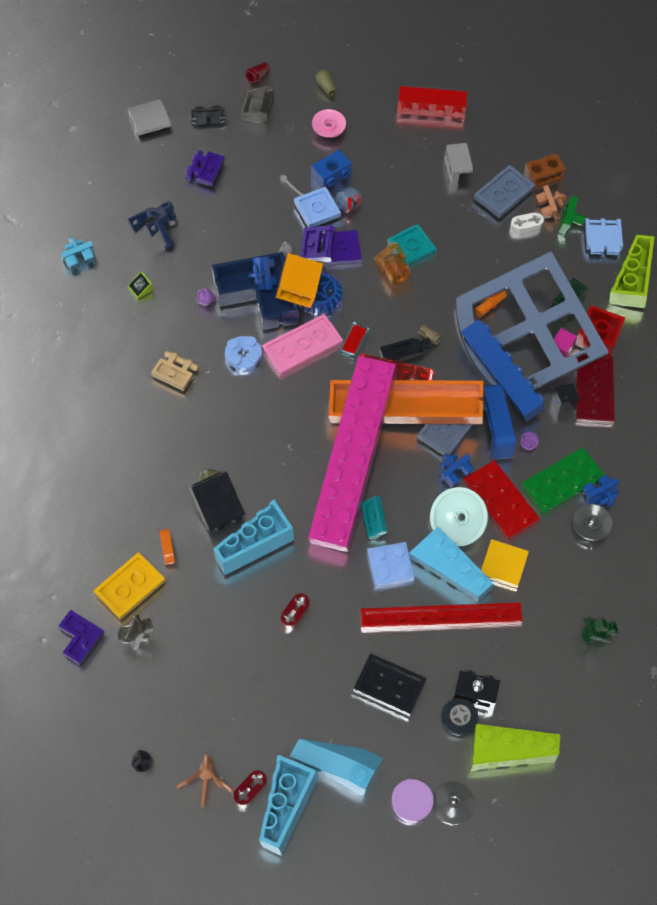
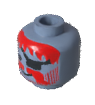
(348, 199)

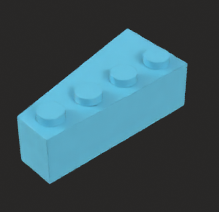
(449, 562)

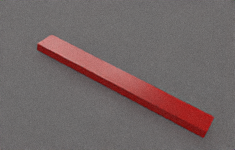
(441, 616)

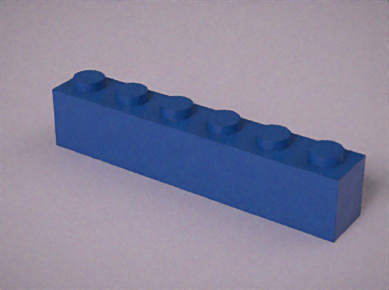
(502, 370)

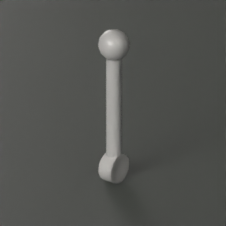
(283, 178)

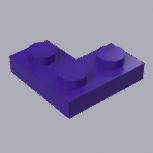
(85, 636)

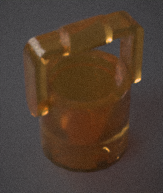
(395, 265)

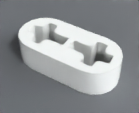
(527, 223)

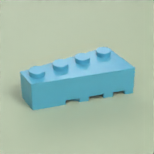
(255, 539)
(286, 802)

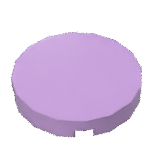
(412, 800)

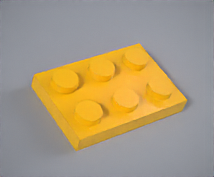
(129, 586)

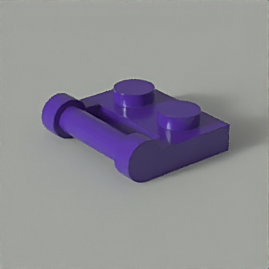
(312, 243)

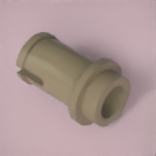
(426, 332)

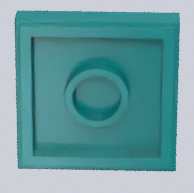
(414, 244)

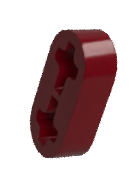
(298, 614)
(253, 792)

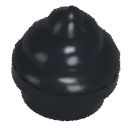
(141, 761)

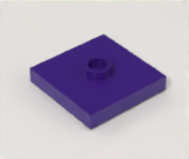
(344, 248)

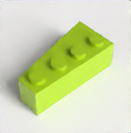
(633, 279)
(511, 747)

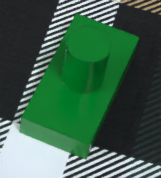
(570, 216)

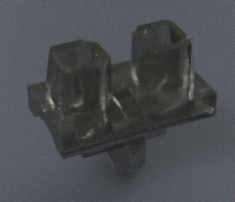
(135, 632)

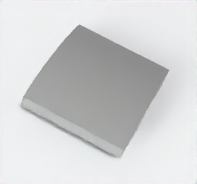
(149, 117)

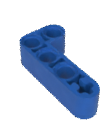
(499, 422)

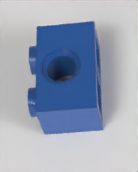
(331, 169)

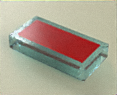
(354, 341)

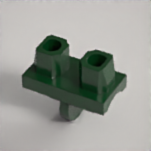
(599, 630)

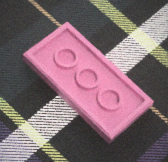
(302, 344)

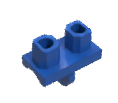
(262, 273)
(449, 474)
(604, 494)

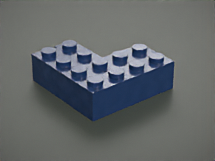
(236, 287)

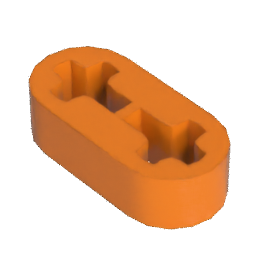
(167, 546)

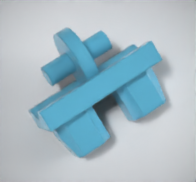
(69, 256)

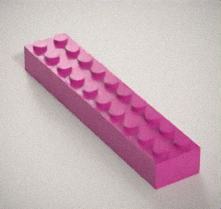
(353, 454)

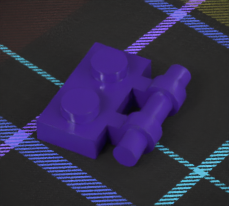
(209, 169)

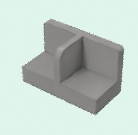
(458, 160)

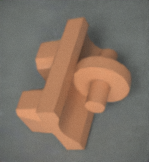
(546, 197)

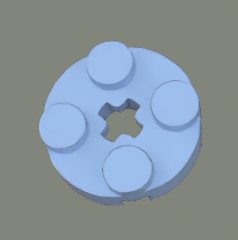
(246, 344)

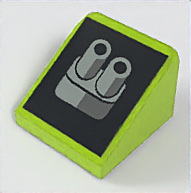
(140, 285)

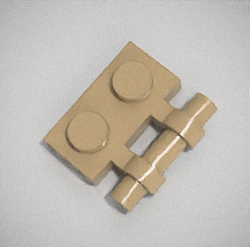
(173, 374)

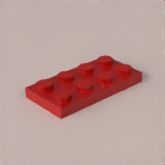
(503, 500)

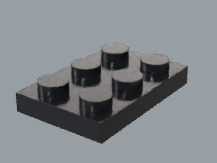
(389, 684)

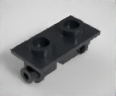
(200, 114)

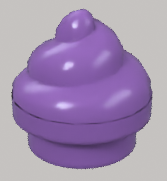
(205, 297)
(529, 440)

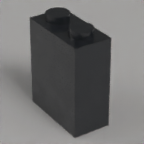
(216, 501)

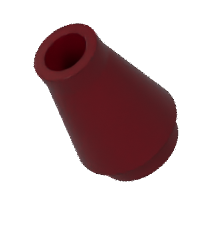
(256, 72)

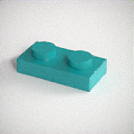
(374, 517)

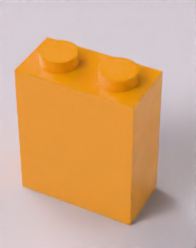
(299, 280)

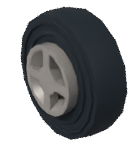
(462, 710)

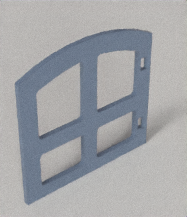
(535, 321)

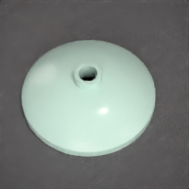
(447, 511)

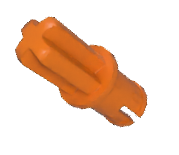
(489, 303)

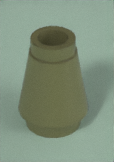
(326, 82)

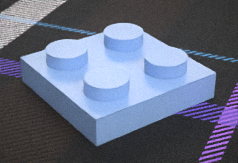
(317, 207)
(390, 564)

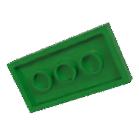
(562, 481)

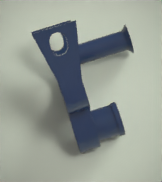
(164, 214)

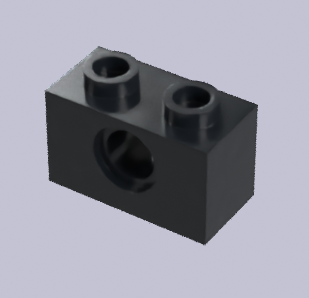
(484, 698)

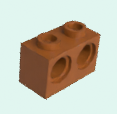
(545, 170)

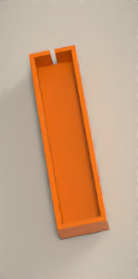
(421, 402)

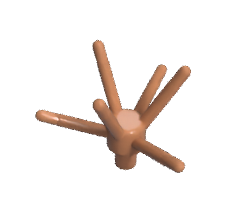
(206, 772)

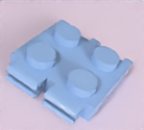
(603, 236)

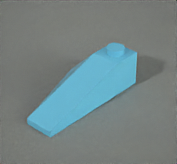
(344, 764)

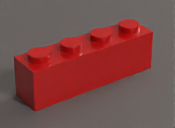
(432, 102)

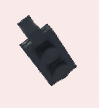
(405, 349)

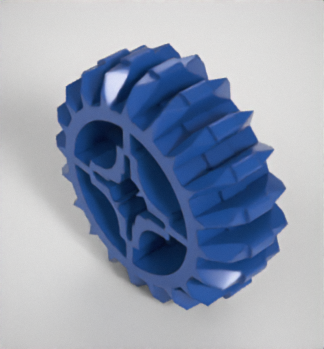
(322, 303)

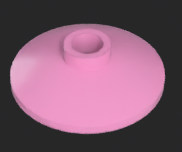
(328, 123)

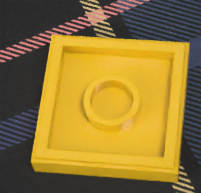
(504, 563)

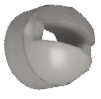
(286, 248)

